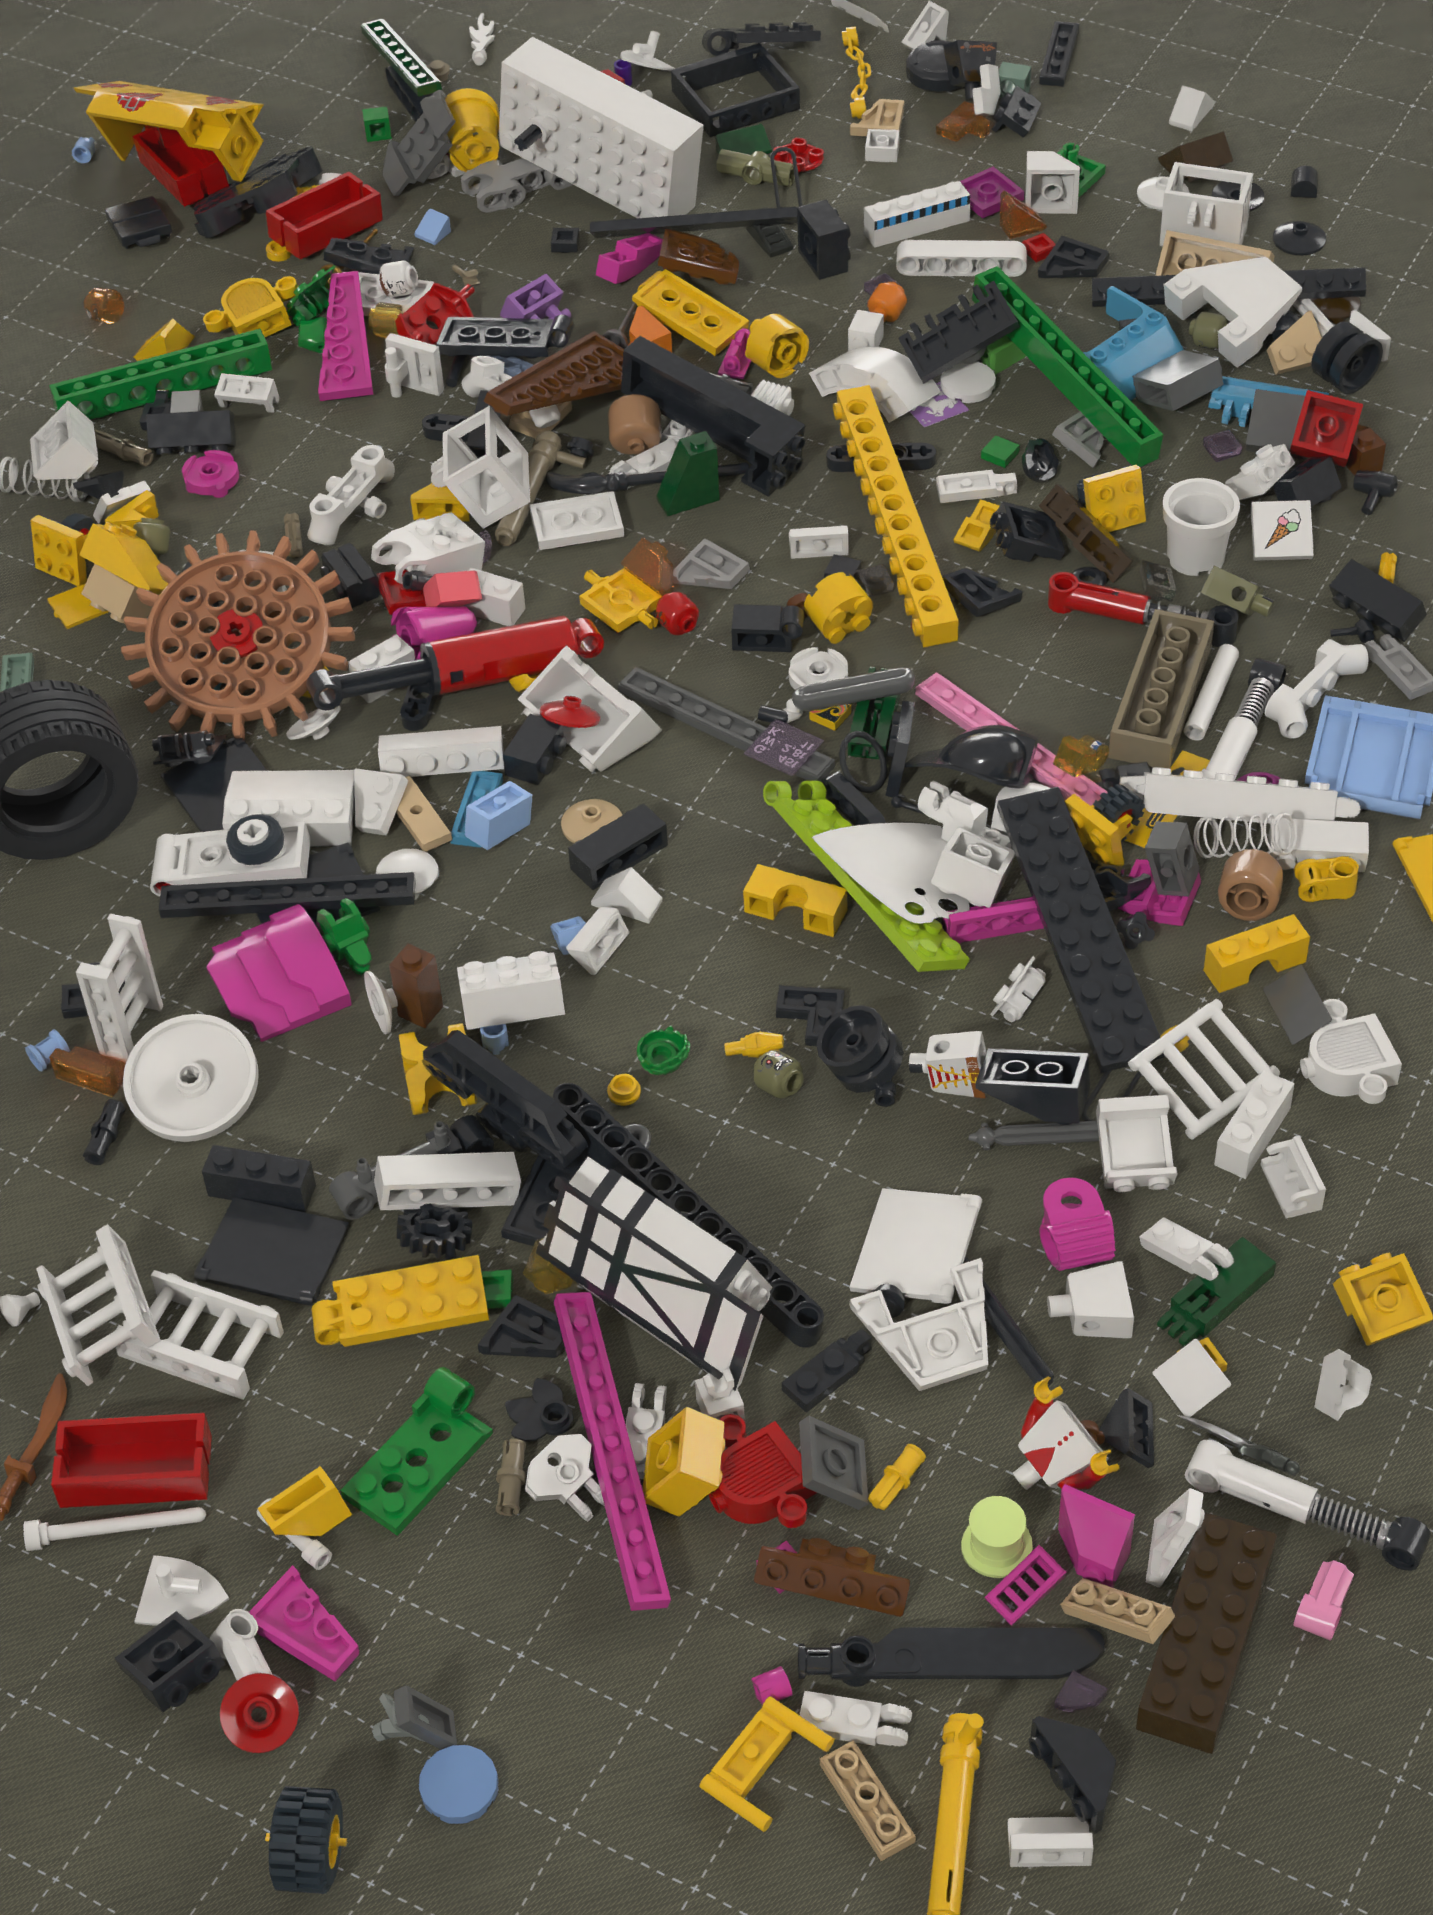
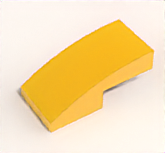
(976, 530)

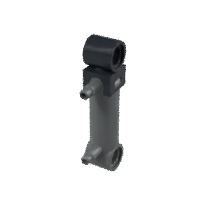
(356, 1190)

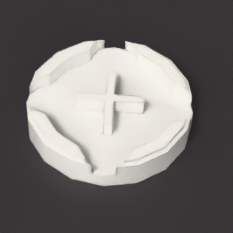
(968, 382)

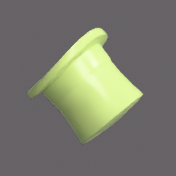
(996, 1537)

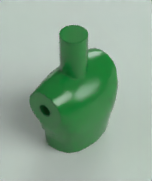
(312, 334)

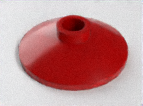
(570, 713)
(263, 1692)

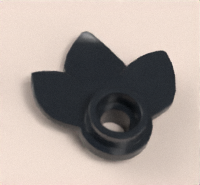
(534, 1413)

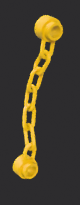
(850, 39)

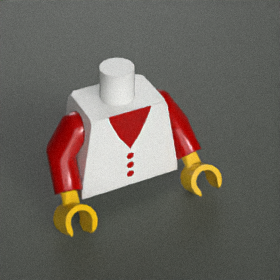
(1058, 1445)

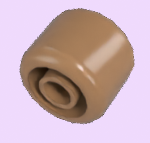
(634, 424)
(1250, 885)

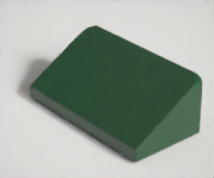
(744, 140)

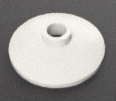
(1152, 192)
(314, 726)
(380, 1000)

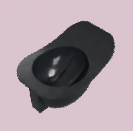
(987, 752)

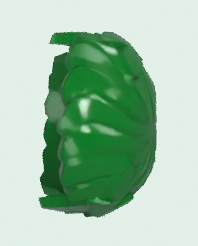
(663, 1051)

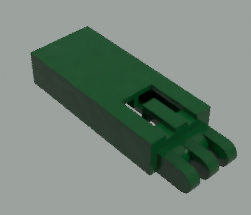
(874, 724)
(1232, 1285)

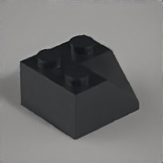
(823, 239)

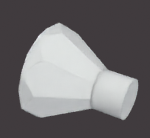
(16, 1307)

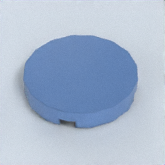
(458, 1784)

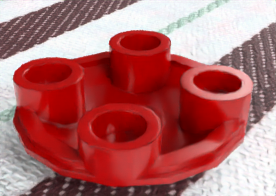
(807, 156)

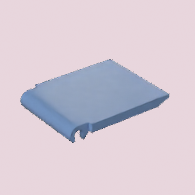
(1374, 755)

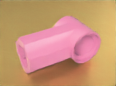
(1322, 1608)

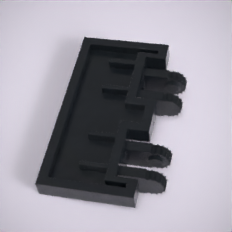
(959, 333)

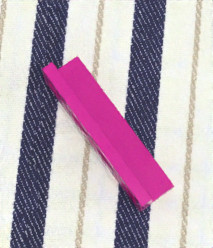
(998, 920)

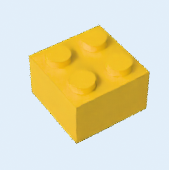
(683, 1461)

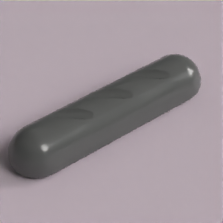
(853, 689)

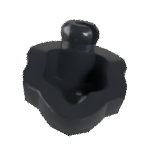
(1039, 460)

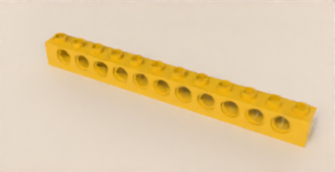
(896, 517)

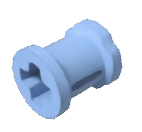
(40, 1053)

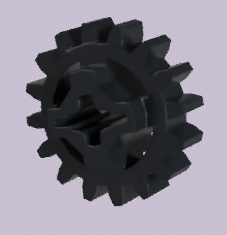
(434, 1230)

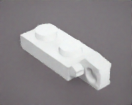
(975, 485)

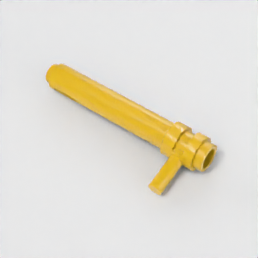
(959, 1762)

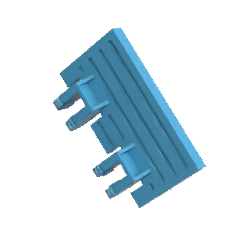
(1239, 397)

